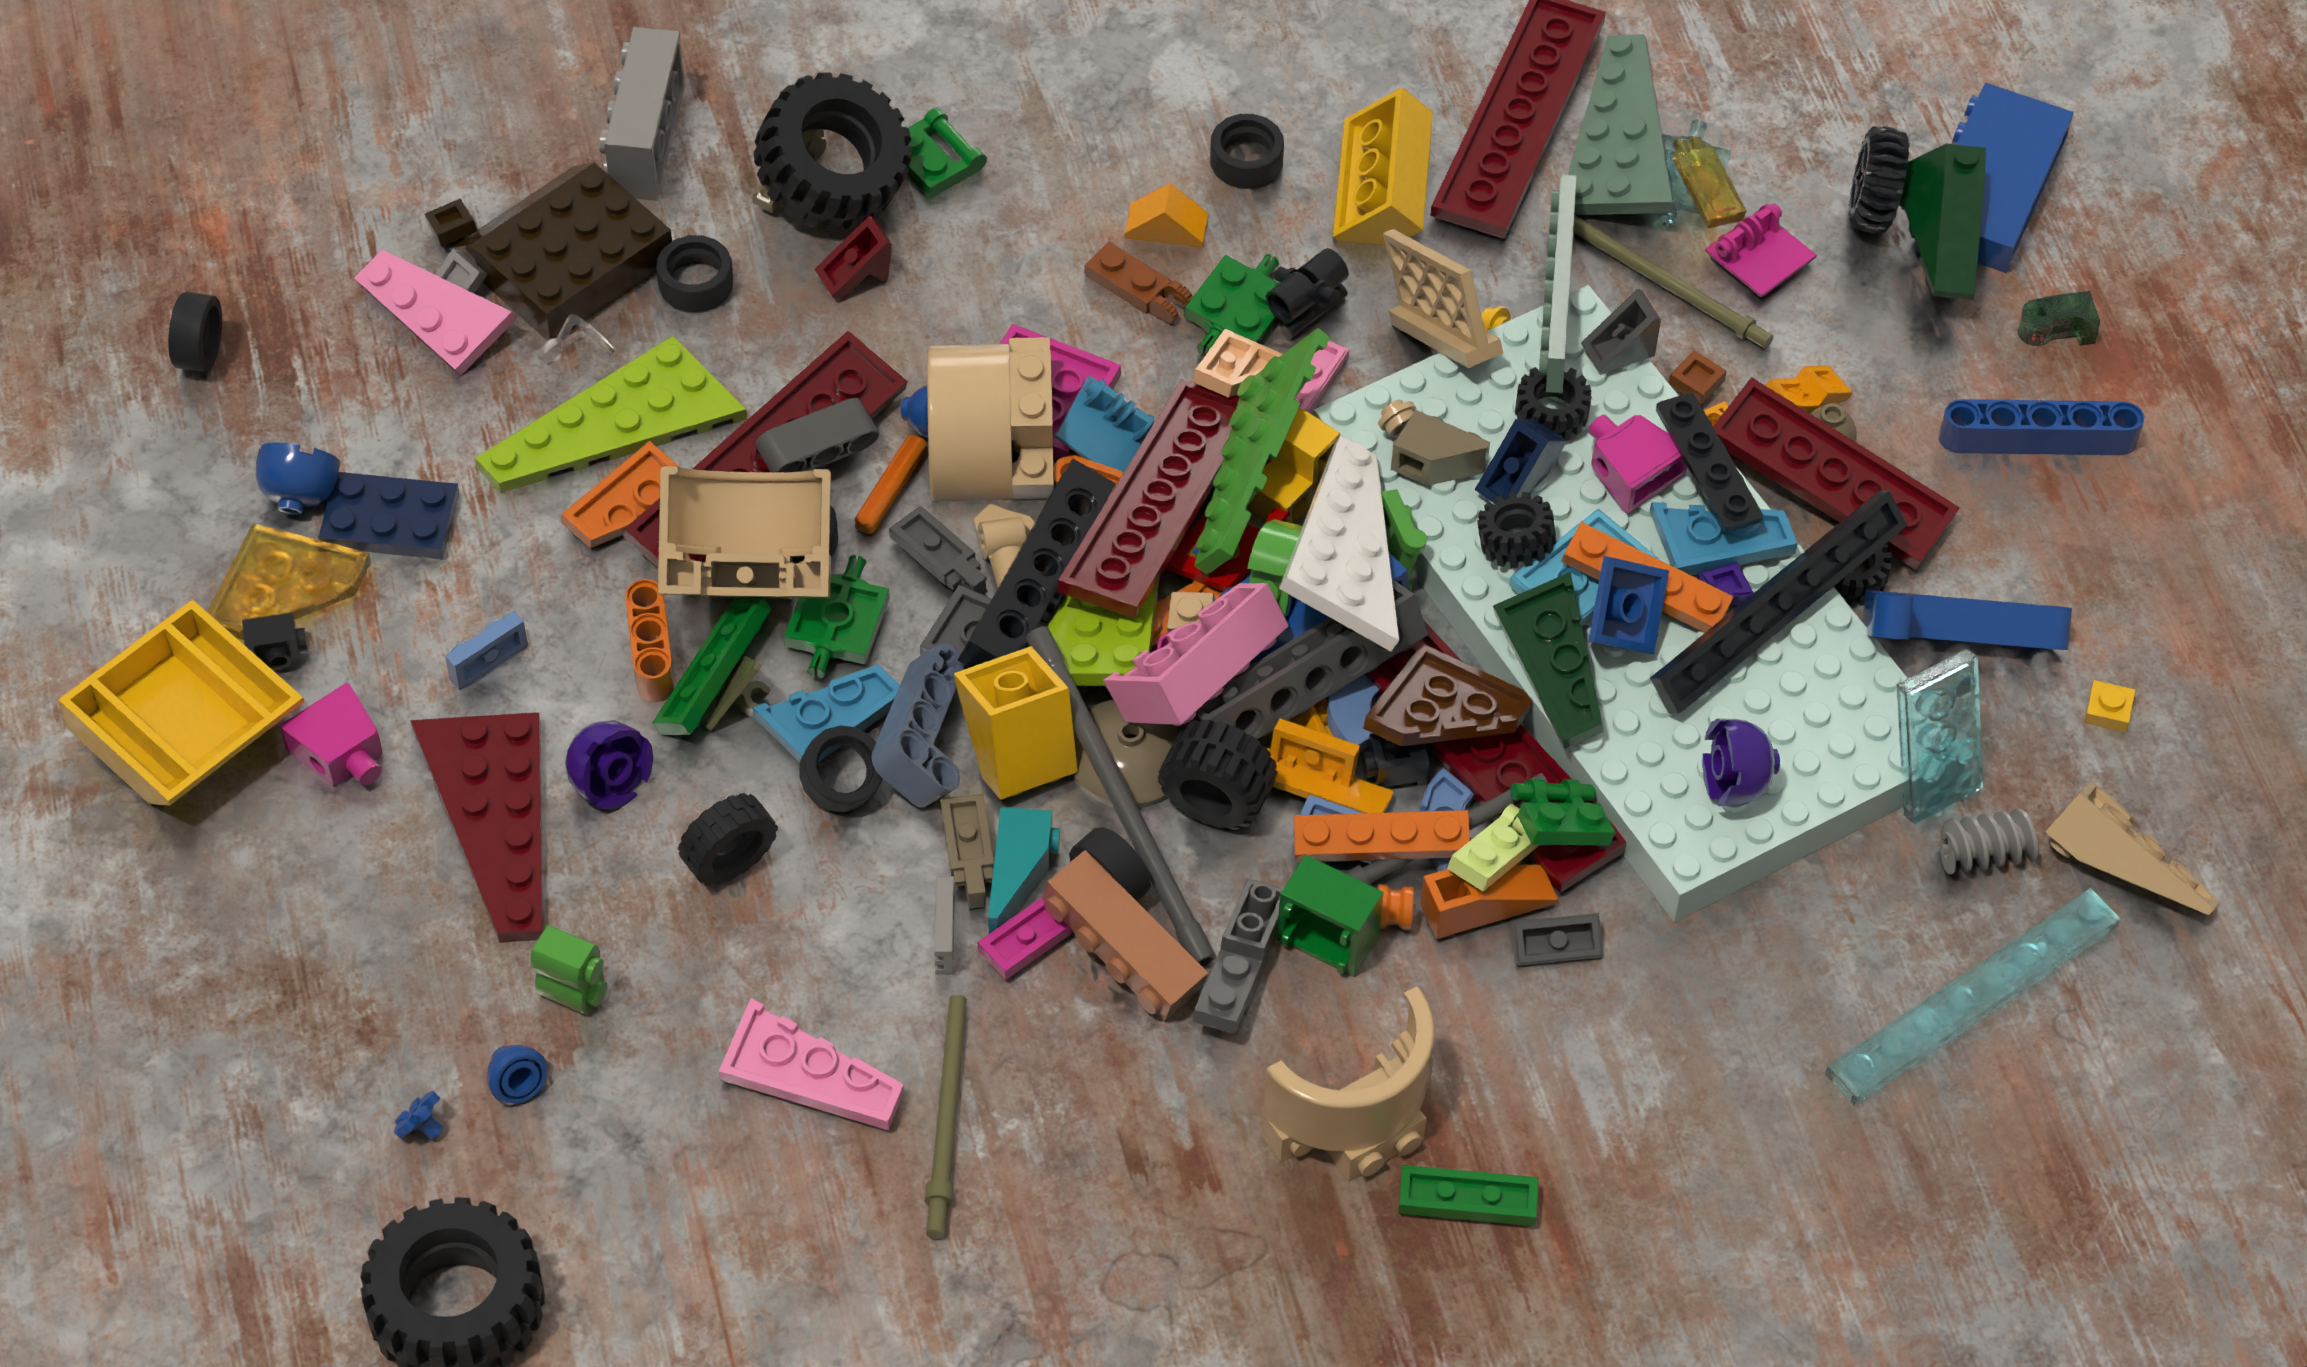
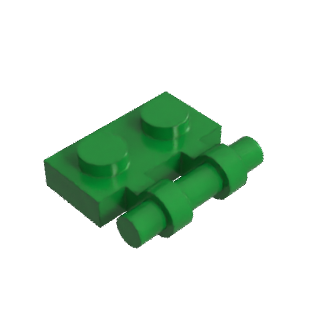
(1564, 822)

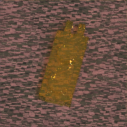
(1707, 182)

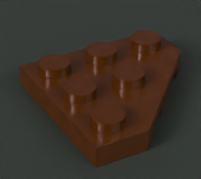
(1445, 701)

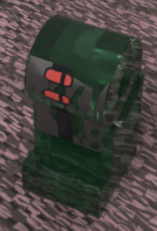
(2059, 318)

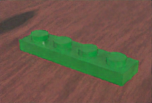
(711, 666)

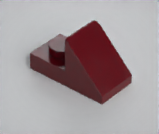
(860, 254)

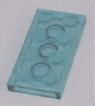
(1940, 735)

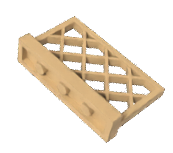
(1438, 302)

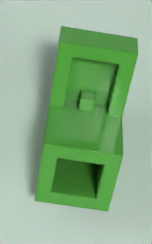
(1271, 557)

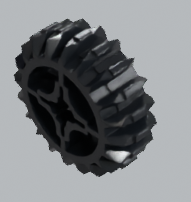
(1878, 179)

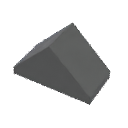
(1625, 335)

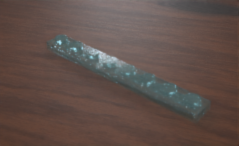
(1972, 997)

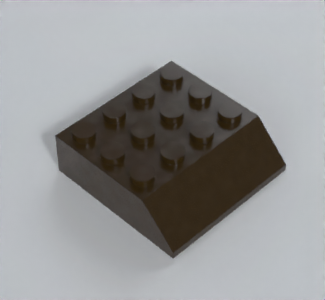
(568, 248)

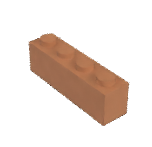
(1123, 936)

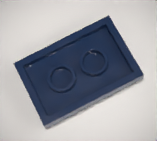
(390, 515)

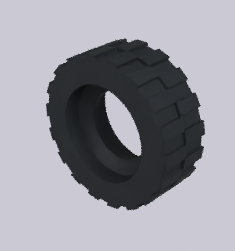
(727, 839)

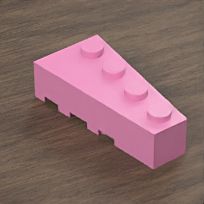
(1199, 657)

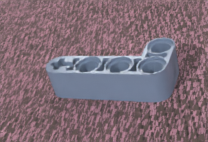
(905, 744)

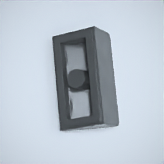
(1556, 939)

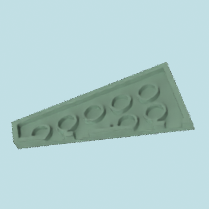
(1621, 139)

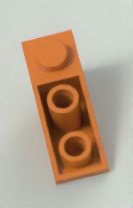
(1458, 906)

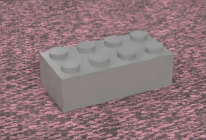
(644, 111)

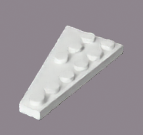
(1343, 548)

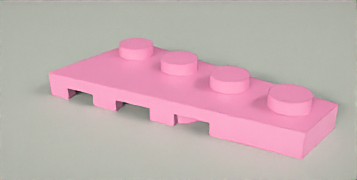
(441, 314)
(792, 1065)

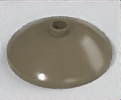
(1135, 758)

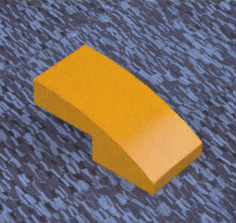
(1812, 387)

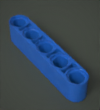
(2041, 427)

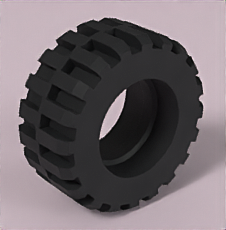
(855, 114)
(443, 1238)

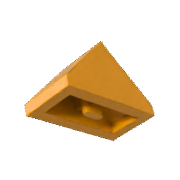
(1167, 218)

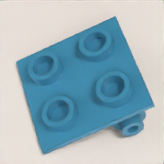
(1104, 425)

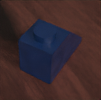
(1521, 460)

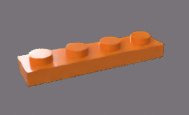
(1685, 595)
(1380, 835)

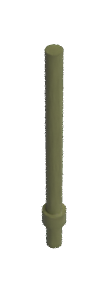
(939, 1189)

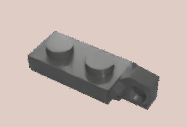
(938, 550)

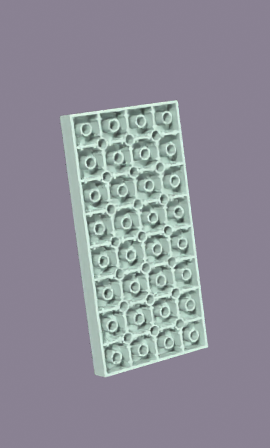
(1813, 687)

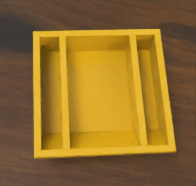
(177, 705)

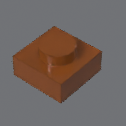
(1697, 376)

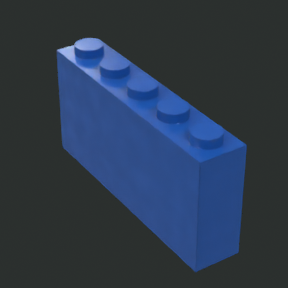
(2021, 151)

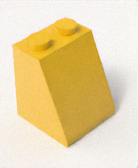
(1018, 722)

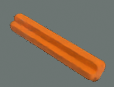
(890, 484)

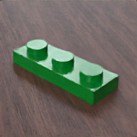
(1468, 1195)

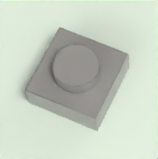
(461, 271)

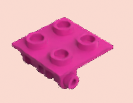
(1761, 251)

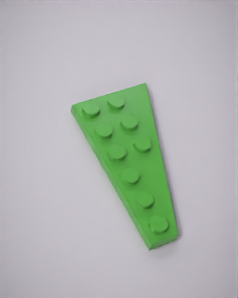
(1257, 432)

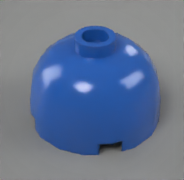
(295, 477)

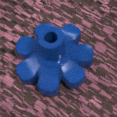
(419, 1117)

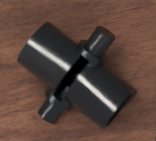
(1307, 291)

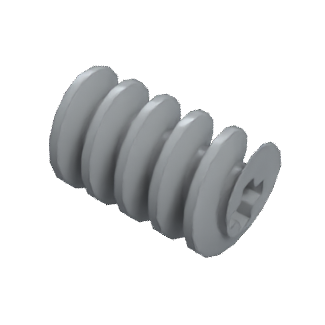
(1986, 838)

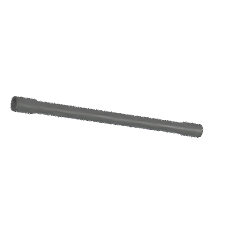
(1187, 928)

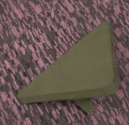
(740, 690)

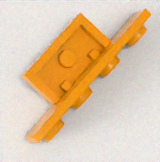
(1323, 768)

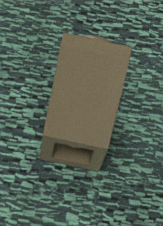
(1437, 451)

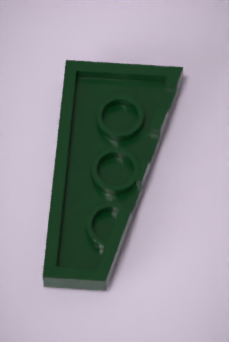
(1552, 650)

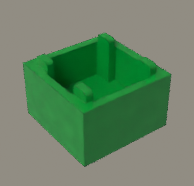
(1329, 915)

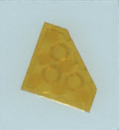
(283, 575)

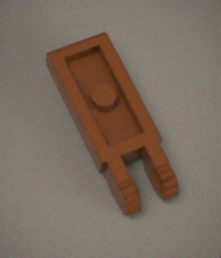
(1137, 283)

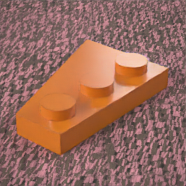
(618, 498)

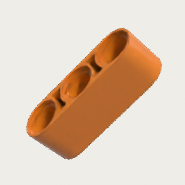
(654, 655)

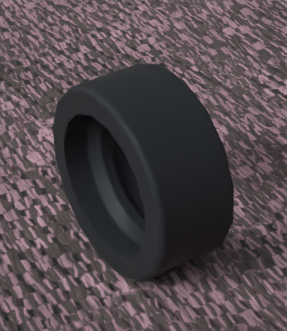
(1247, 128)
(692, 296)
(195, 331)
(818, 790)
(1117, 859)

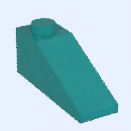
(1020, 860)

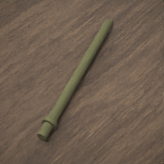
(1744, 327)

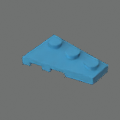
(1699, 544)
(847, 701)

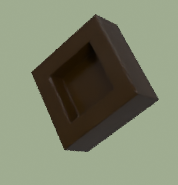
(451, 222)

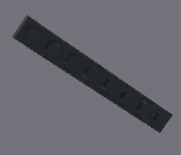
(1778, 602)

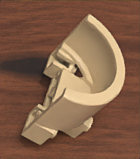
(979, 409)
(747, 531)
(1364, 1120)

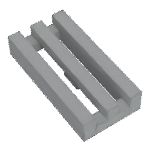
(944, 925)

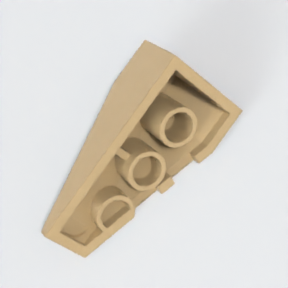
(2101, 835)

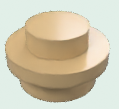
(1396, 416)

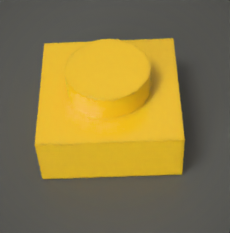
(2109, 706)

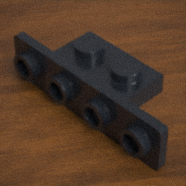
(1709, 462)

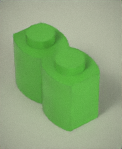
(568, 970)

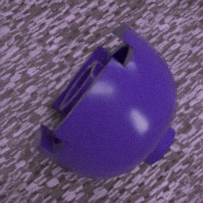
(1739, 762)
(608, 763)

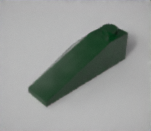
(1945, 215)

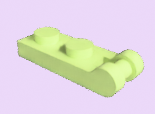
(1492, 851)

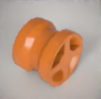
(1397, 907)

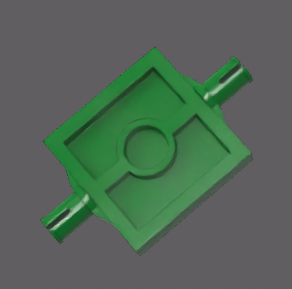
(1234, 301)
(839, 624)

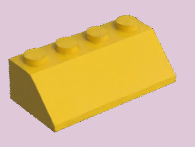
(1383, 170)

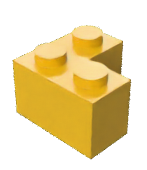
(1297, 469)

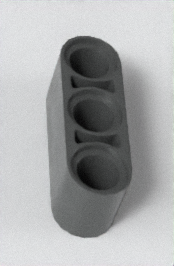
(818, 438)

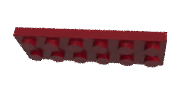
(1829, 467)

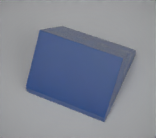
(1628, 605)

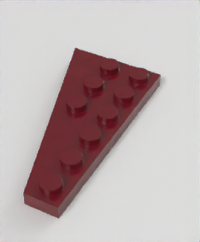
(493, 798)

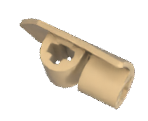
(1001, 537)

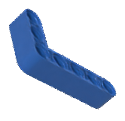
(1966, 620)

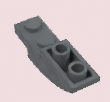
(1241, 958)

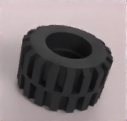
(1217, 774)

